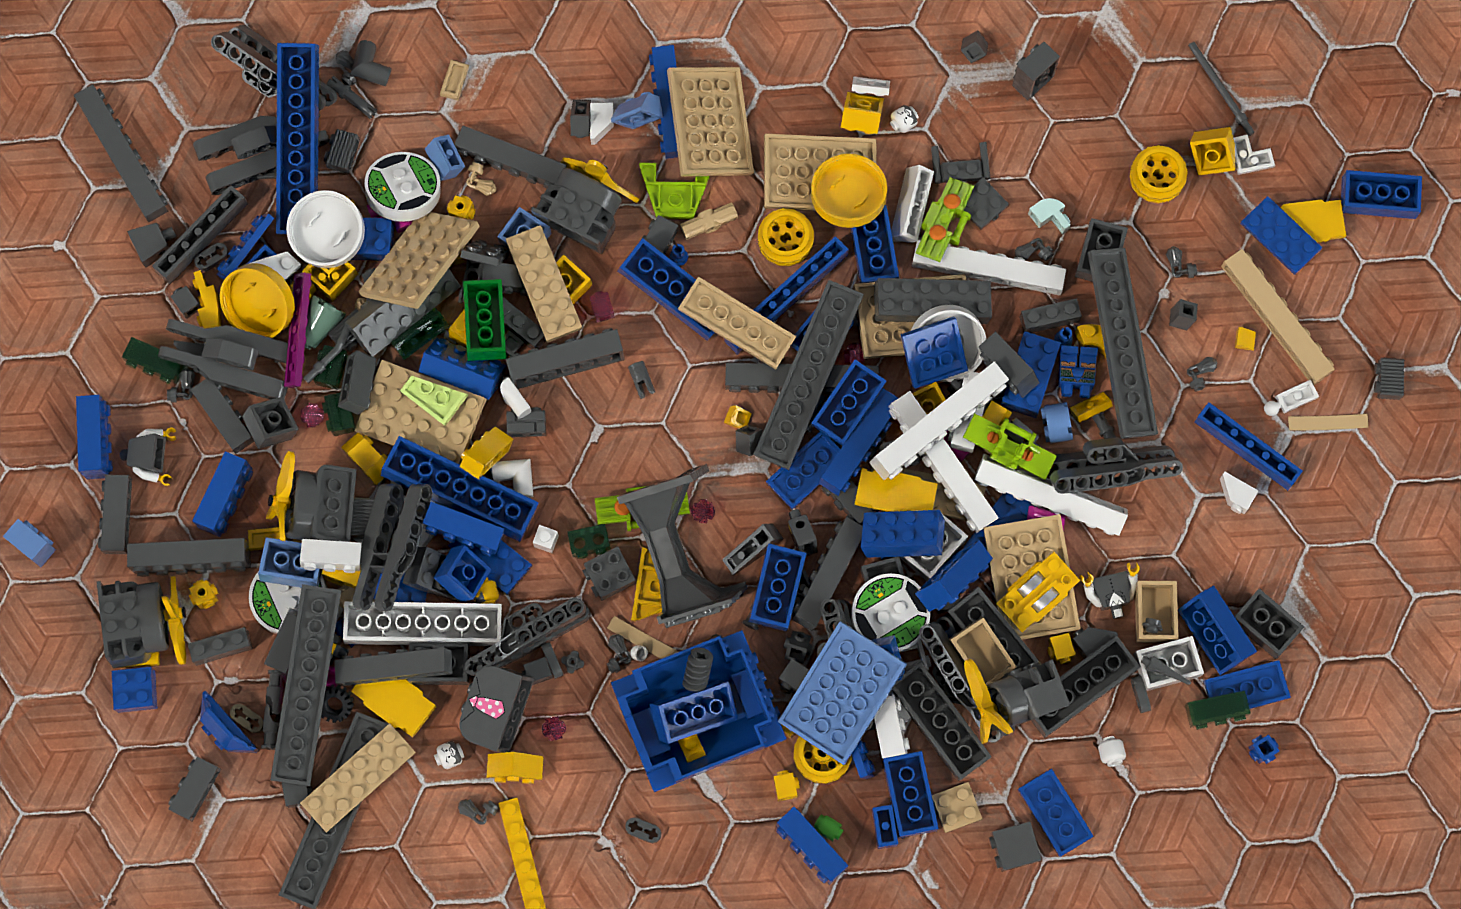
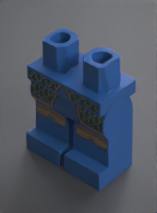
(1076, 377)

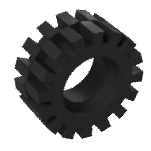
(346, 700)

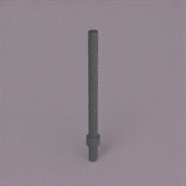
(1241, 118)

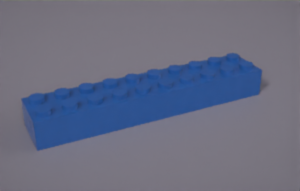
(296, 126)

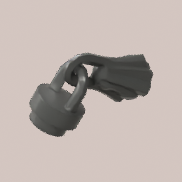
(344, 59)
(1026, 250)
(1174, 256)
(1207, 365)
(187, 378)
(617, 643)
(468, 809)

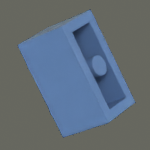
(445, 157)

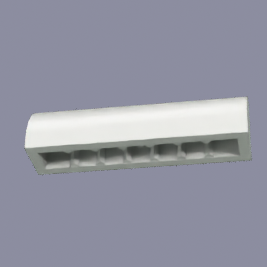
(912, 203)

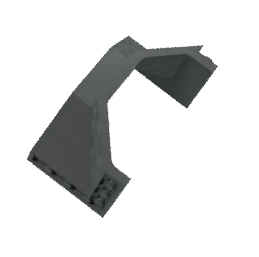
(682, 591)

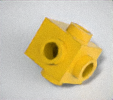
(465, 203)
(206, 600)

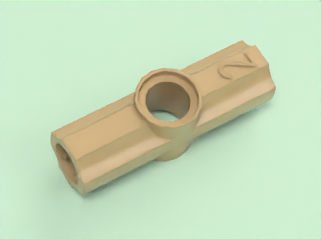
(709, 221)

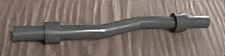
(320, 366)

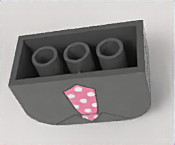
(495, 707)

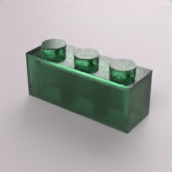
(419, 334)
(146, 357)
(1217, 710)

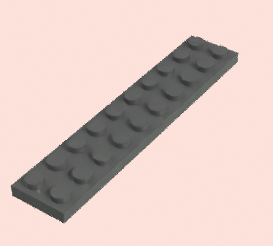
(1122, 343)
(808, 374)
(306, 685)
(319, 849)

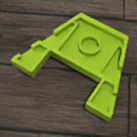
(673, 199)

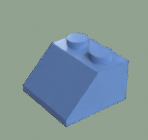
(638, 111)

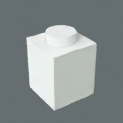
(545, 539)

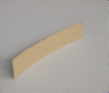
(1328, 422)
(640, 638)

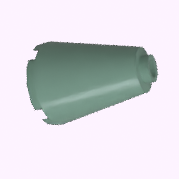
(321, 320)

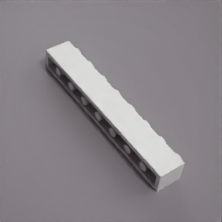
(996, 269)
(946, 468)
(1040, 493)

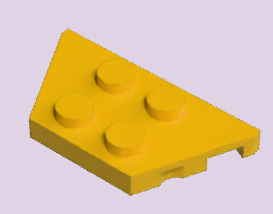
(647, 593)

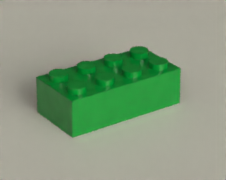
(484, 320)

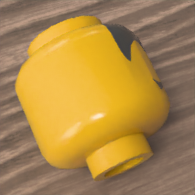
(487, 593)

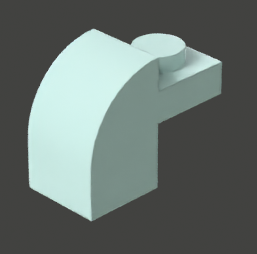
(1049, 210)

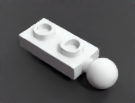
(1292, 398)

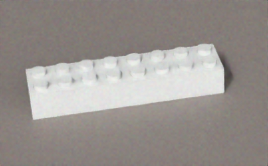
(935, 424)
(423, 622)

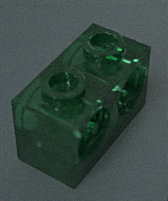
(588, 535)

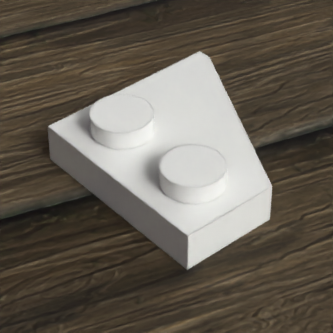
(282, 263)

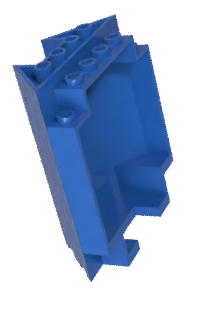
(753, 731)

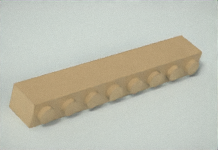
(1278, 317)

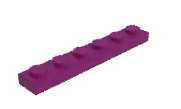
(297, 331)

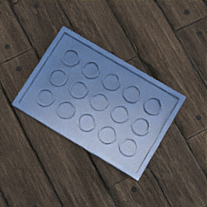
(842, 692)

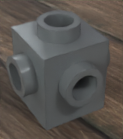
(798, 646)

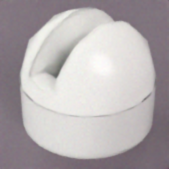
(639, 653)

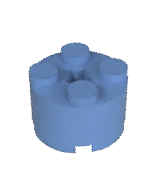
(1058, 423)

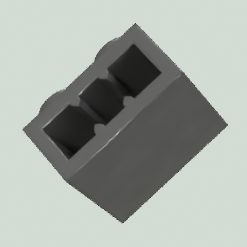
(609, 574)
(1015, 846)

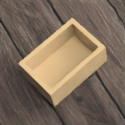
(1158, 602)
(985, 649)

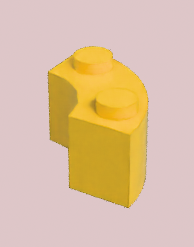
(1090, 336)
(365, 456)

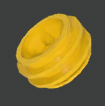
(1151, 188)
(780, 252)
(806, 766)

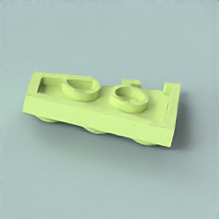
(434, 398)

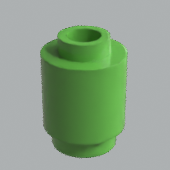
(828, 827)

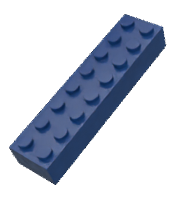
(459, 489)

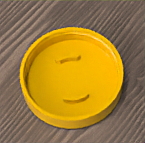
(849, 190)
(257, 300)

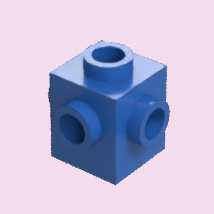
(1270, 746)

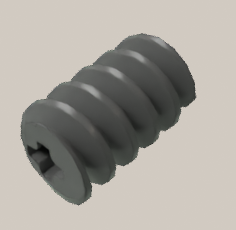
(698, 669)

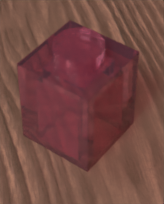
(601, 306)

